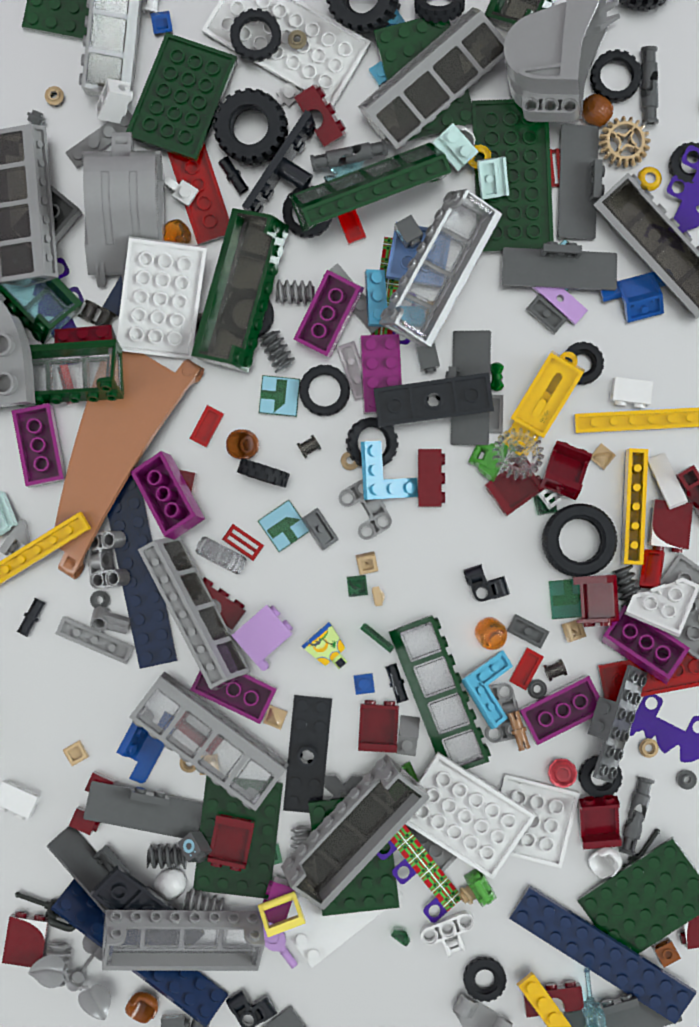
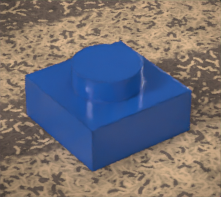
(161, 22)
(364, 683)

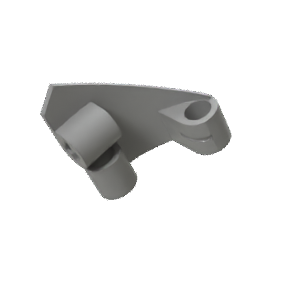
(475, 1014)

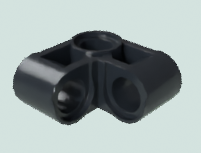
(494, 588)
(260, 1011)

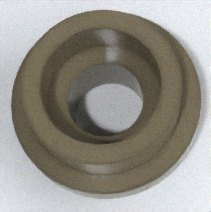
(297, 45)

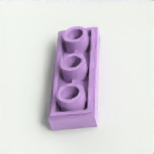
(568, 307)

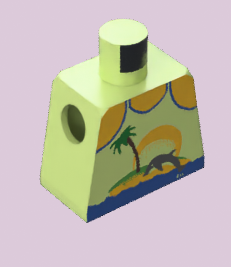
(326, 646)

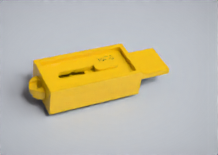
(547, 395)

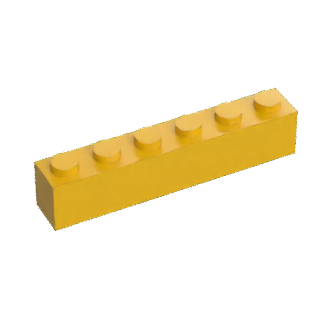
(634, 506)

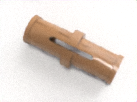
(518, 730)

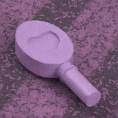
(277, 943)

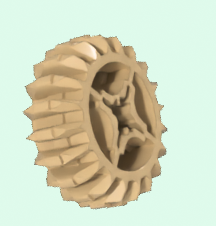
(619, 137)

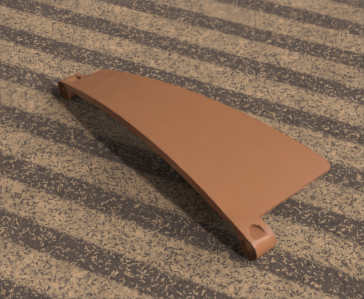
(113, 441)

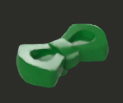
(496, 370)

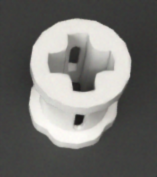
(150, 6)

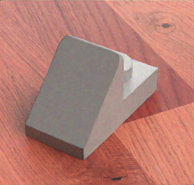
(19, 533)
(408, 735)

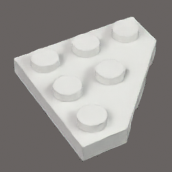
(665, 605)

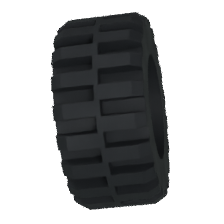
(367, 21)
(233, 108)

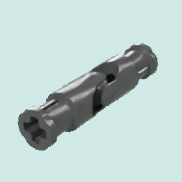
(649, 83)
(363, 152)
(634, 824)

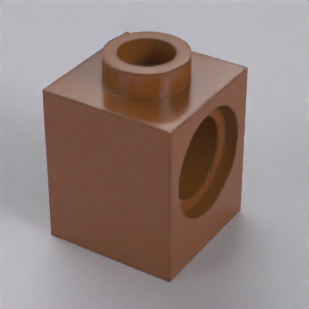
(666, 952)

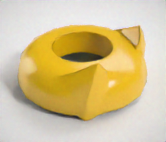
(482, 149)
(649, 186)

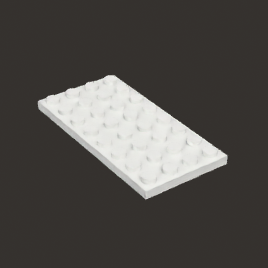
(325, 60)

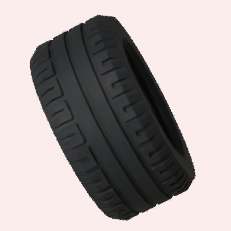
(606, 532)

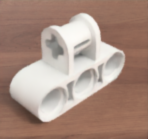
(451, 940)

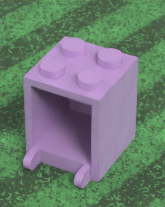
(263, 635)

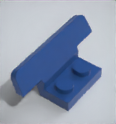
(640, 296)
(141, 748)

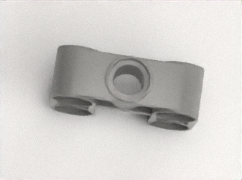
(374, 508)
(101, 561)
(508, 705)

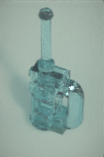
(592, 1010)

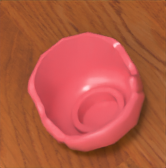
(562, 773)

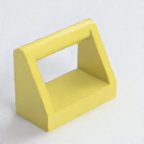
(286, 924)

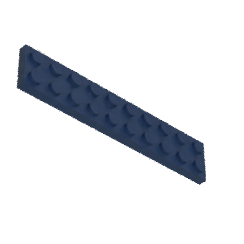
(143, 600)
(602, 954)
(185, 989)

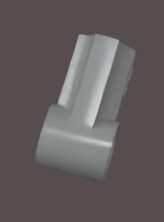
(103, 619)

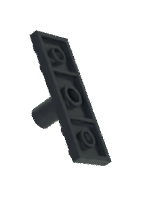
(283, 167)
(455, 397)
(308, 732)
(124, 892)

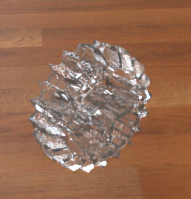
(531, 445)
(220, 555)

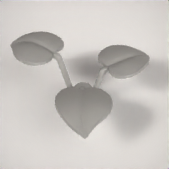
(50, 972)

